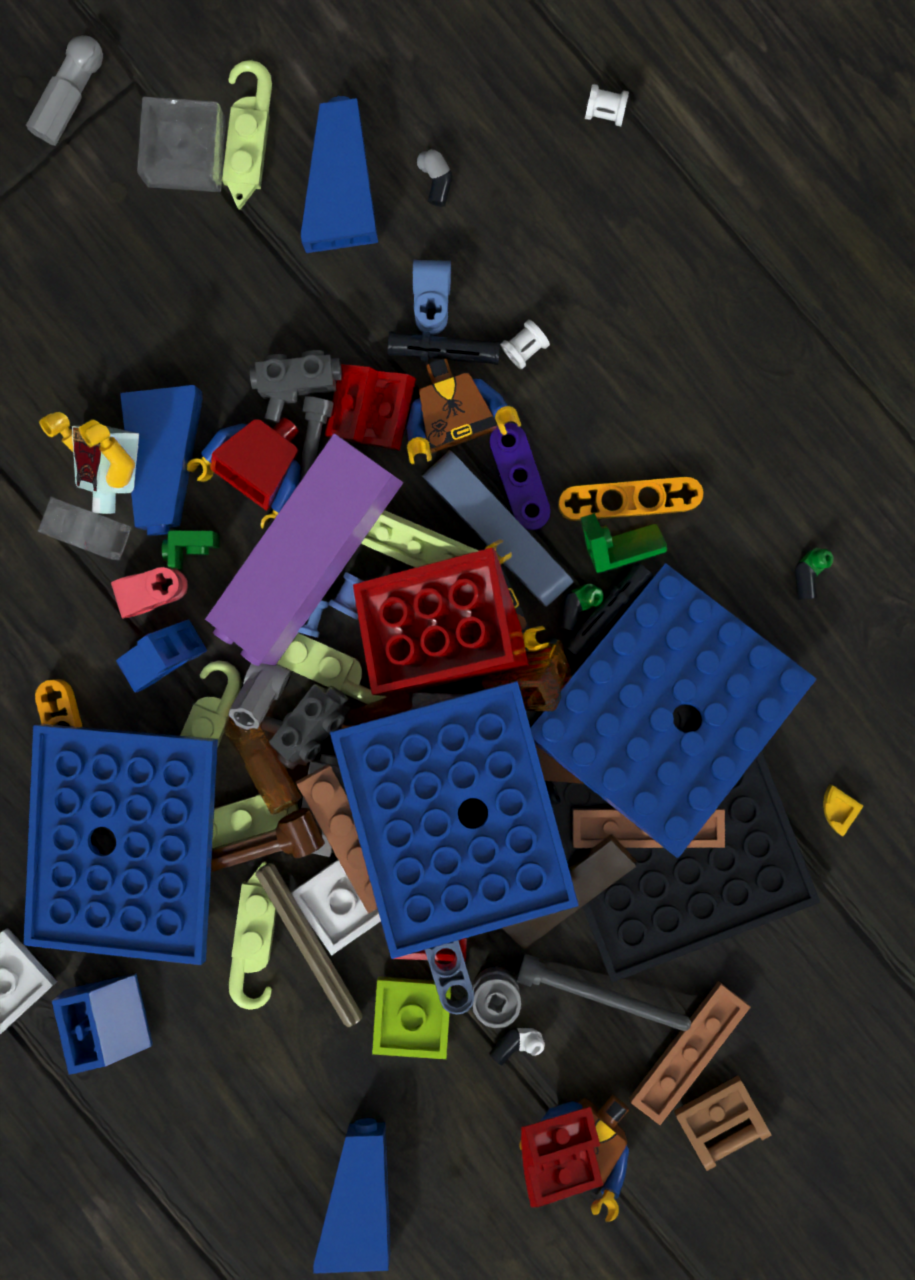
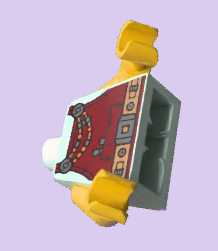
(102, 458)

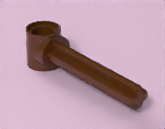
(294, 835)

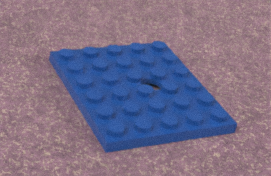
(620, 705)
(425, 866)
(156, 883)

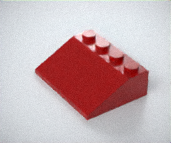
(438, 624)

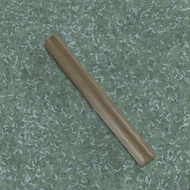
(309, 944)

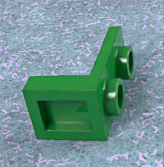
(622, 549)

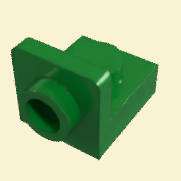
(194, 541)

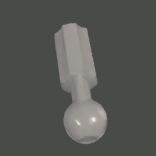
(65, 89)

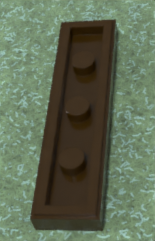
(590, 877)

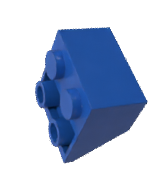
(101, 1023)

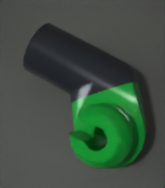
(808, 569)
(578, 601)

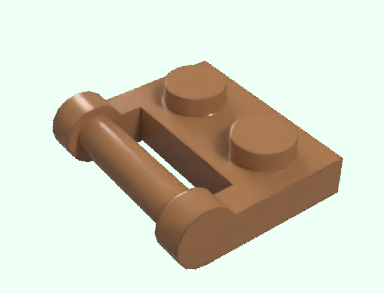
(717, 1113)

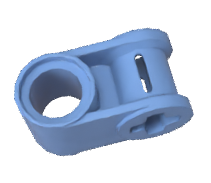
(430, 291)

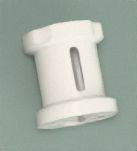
(606, 105)
(525, 344)

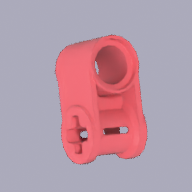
(144, 592)

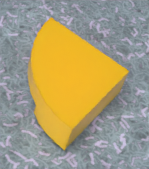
(840, 809)

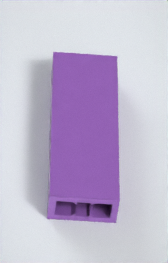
(302, 552)

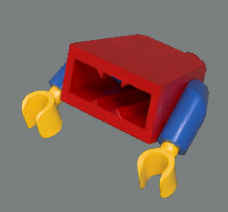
(255, 462)

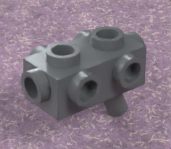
(287, 378)
(305, 729)

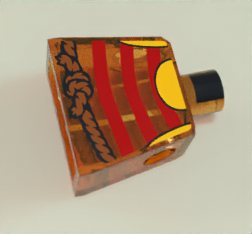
(540, 680)

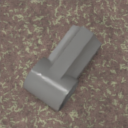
(259, 690)

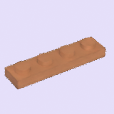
(334, 816)
(595, 824)
(689, 1053)

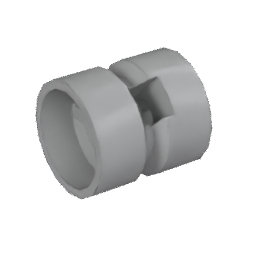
(496, 997)

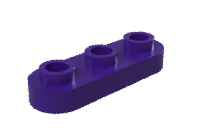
(525, 493)

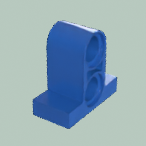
(160, 654)

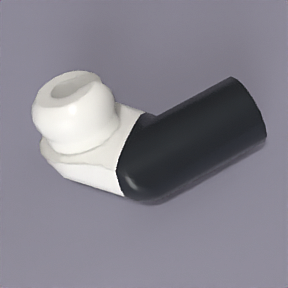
(517, 1040)

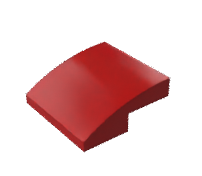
(371, 406)
(560, 1157)

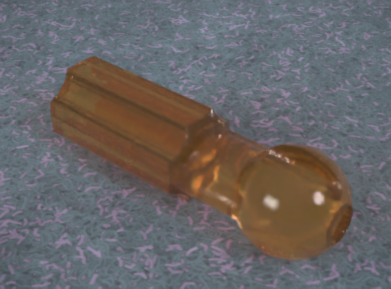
(263, 767)

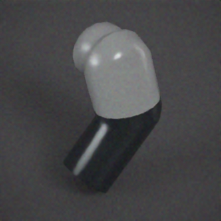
(440, 173)

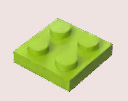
(410, 1019)

